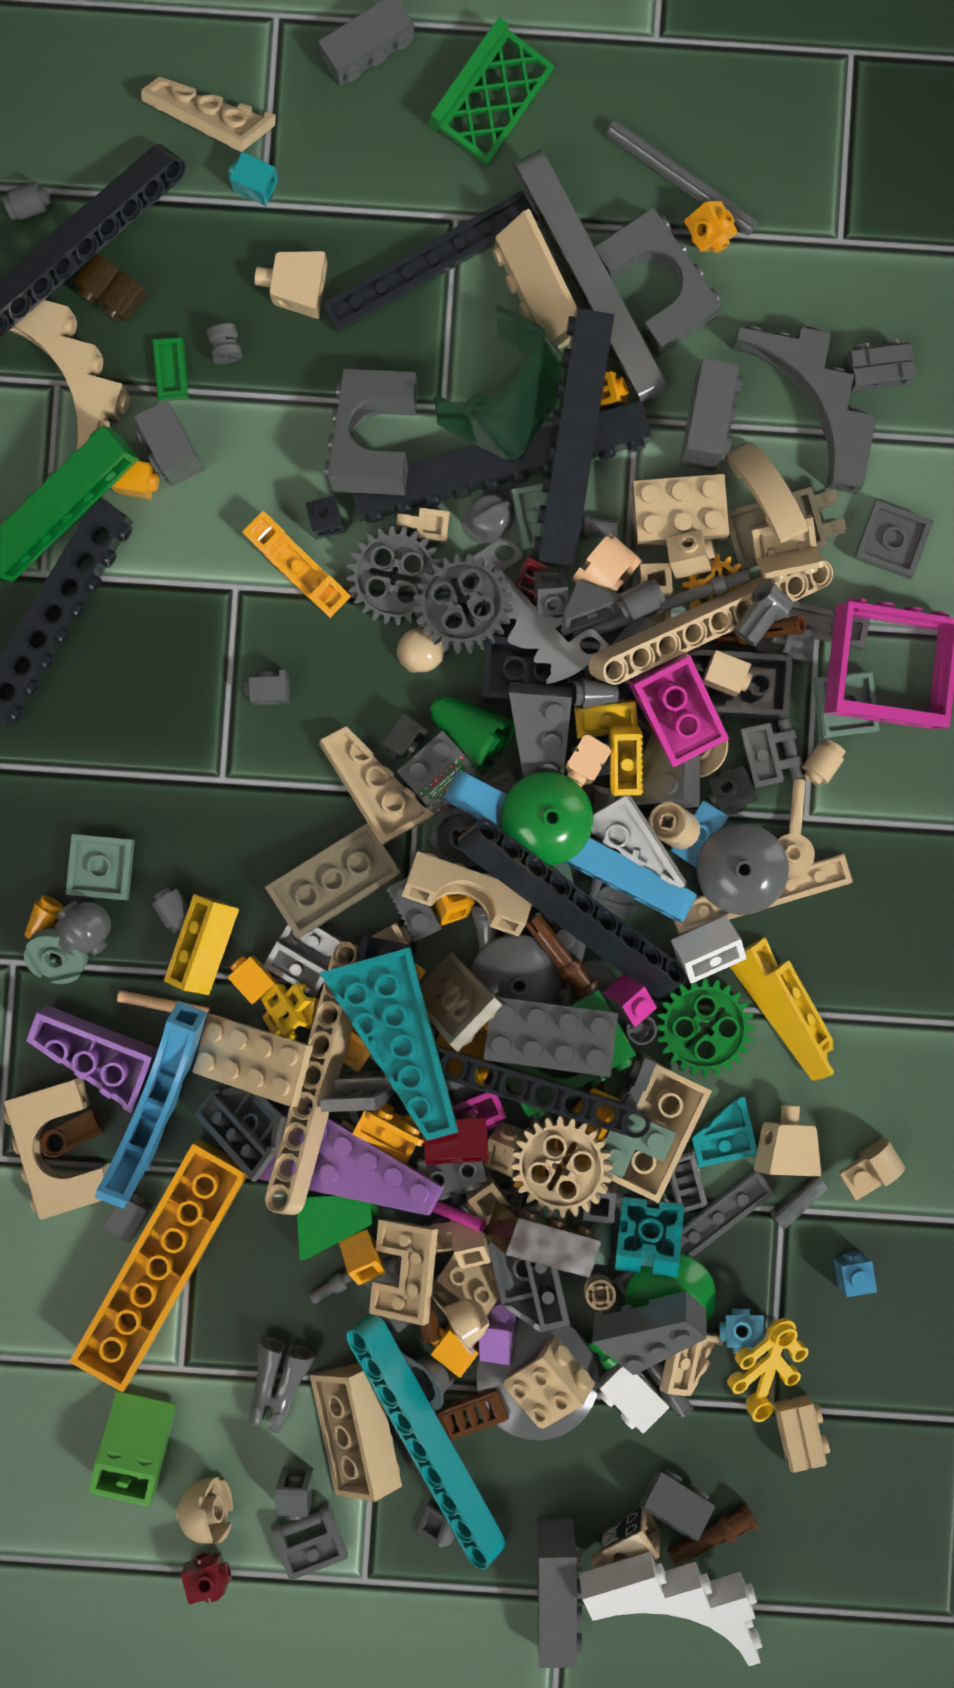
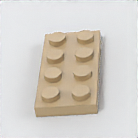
(252, 1059)

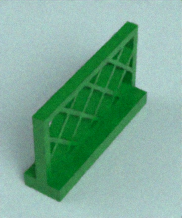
(466, 84)

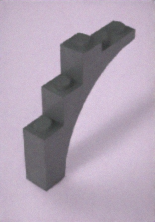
(828, 390)

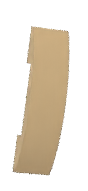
(769, 490)

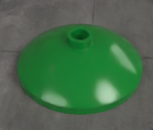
(526, 810)
(691, 1278)

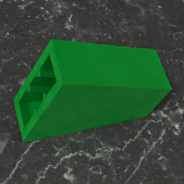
(329, 1220)

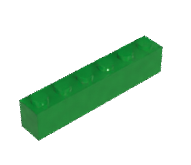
(62, 499)

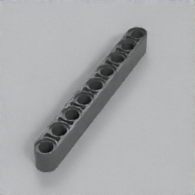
(588, 273)

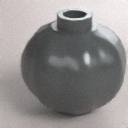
(83, 928)

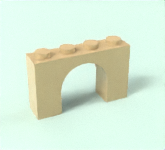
(28, 1116)

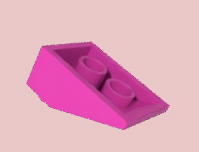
(678, 709)

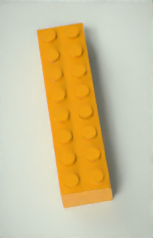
(159, 1265)

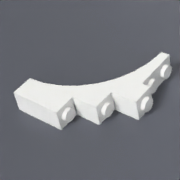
(682, 1592)

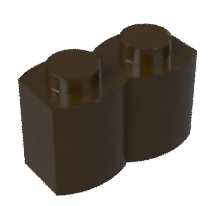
(110, 288)

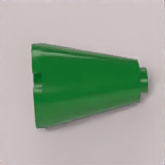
(473, 729)

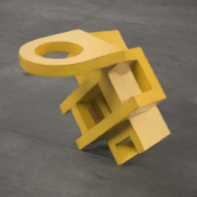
(299, 1015)

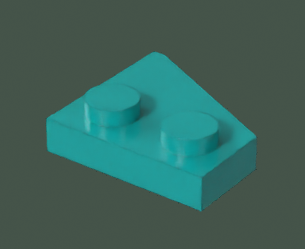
(725, 1136)

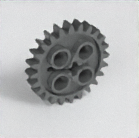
(400, 548)
(438, 614)

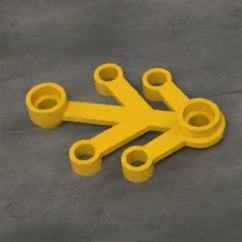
(779, 1336)

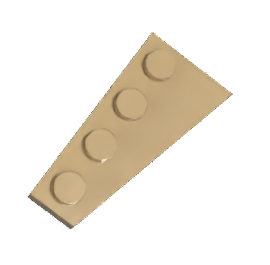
(208, 113)
(377, 793)

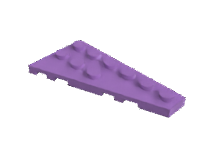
(365, 1173)

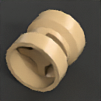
(595, 1287)

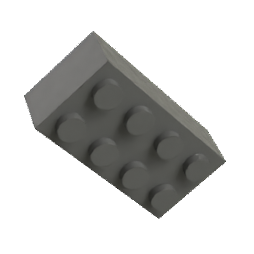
(552, 1037)

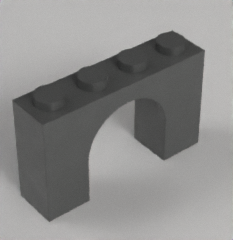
(651, 241)
(360, 397)

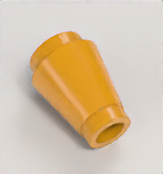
(43, 915)

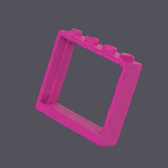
(943, 672)

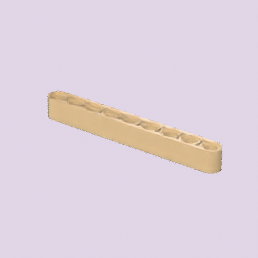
(700, 628)
(298, 1118)

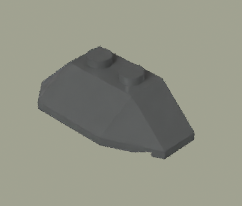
(244, 1127)
(530, 1288)

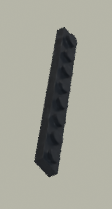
(423, 264)

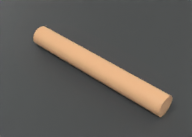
(152, 1002)

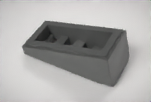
(687, 1161)

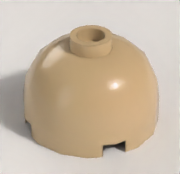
(205, 1510)

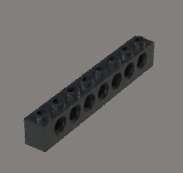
(51, 596)

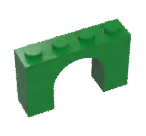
(621, 1059)

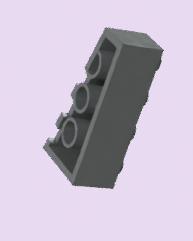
(541, 725)

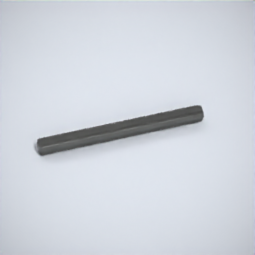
(677, 174)

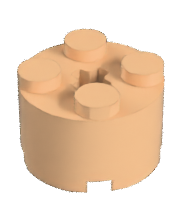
(608, 565)

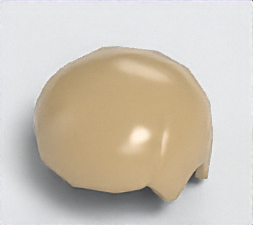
(418, 652)

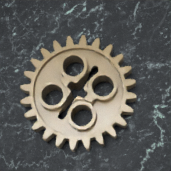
(586, 1178)

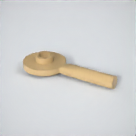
(797, 847)

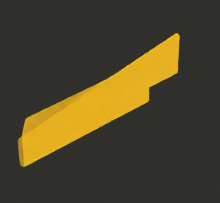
(786, 1007)

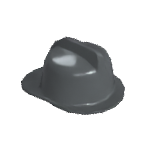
(490, 516)
(432, 1378)

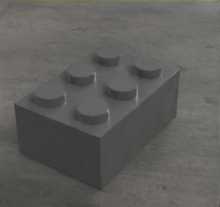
(711, 415)

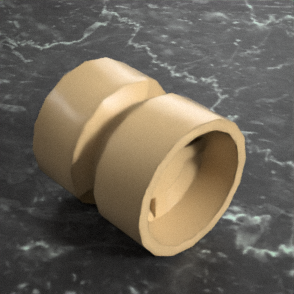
(674, 825)

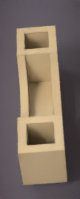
(434, 878)

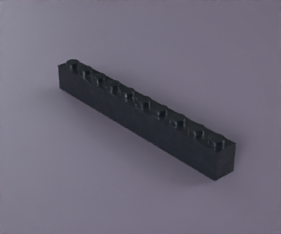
(476, 468)

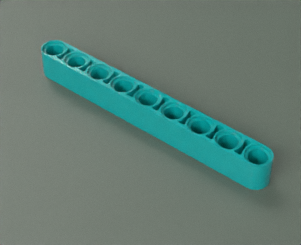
(426, 1440)

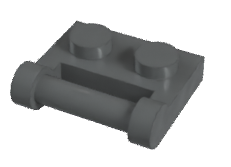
(312, 1551)

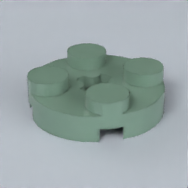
(41, 963)

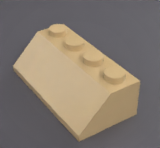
(535, 277)
(677, 1105)
(355, 1434)

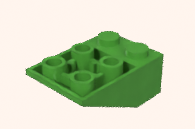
(133, 1449)

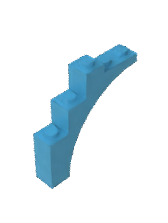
(155, 1105)

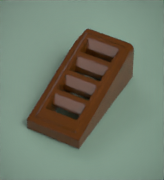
(454, 1420)

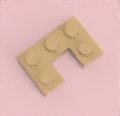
(412, 1297)

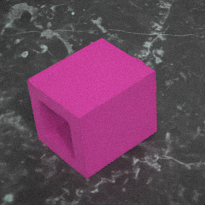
(629, 1000)

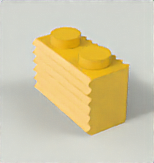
(626, 760)

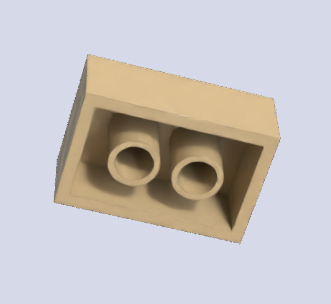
(677, 507)

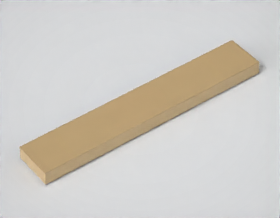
(820, 877)

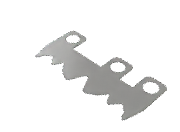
(539, 631)

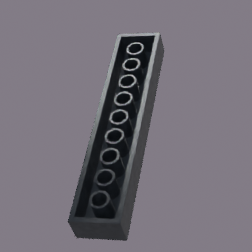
(764, 699)

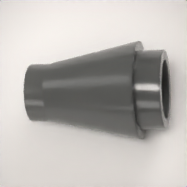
(592, 693)

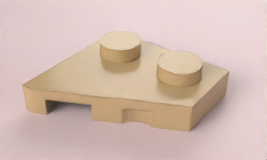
(686, 1367)

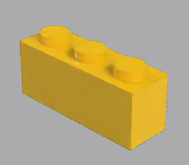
(201, 945)

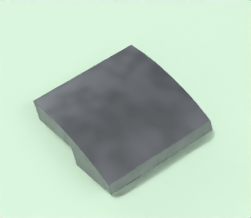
(304, 958)
(358, 1092)

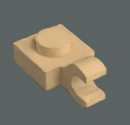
(429, 524)

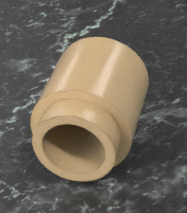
(823, 762)

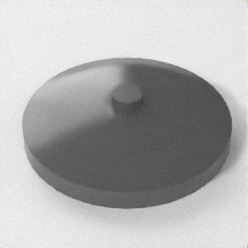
(526, 1349)

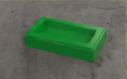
(170, 369)

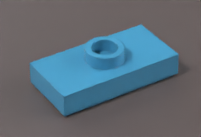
(710, 822)

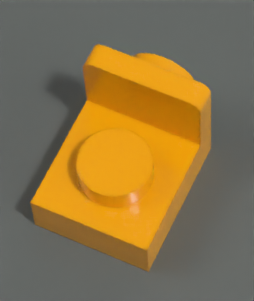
(614, 390)

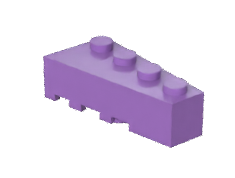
(95, 1054)

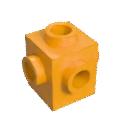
(711, 227)

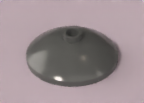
(720, 863)
(513, 960)

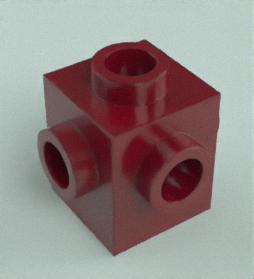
(206, 1577)

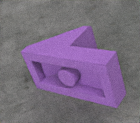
(498, 1341)

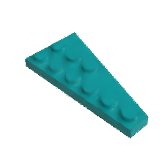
(392, 1020)

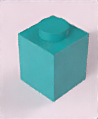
(253, 178)

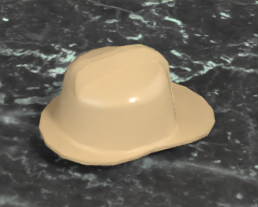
(466, 1320)

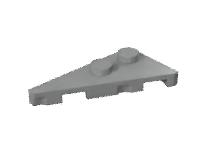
(626, 829)

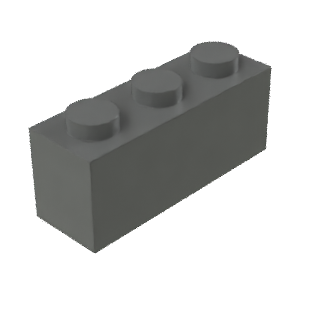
(367, 40)

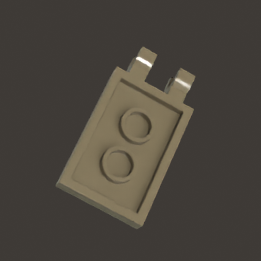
(752, 515)

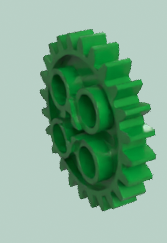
(723, 1047)

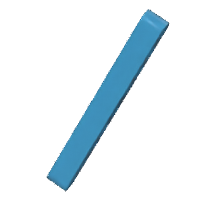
(593, 860)

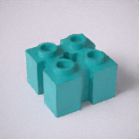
(662, 1224)

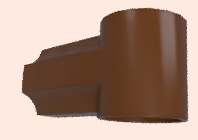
(73, 1133)

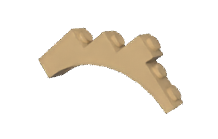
(94, 398)

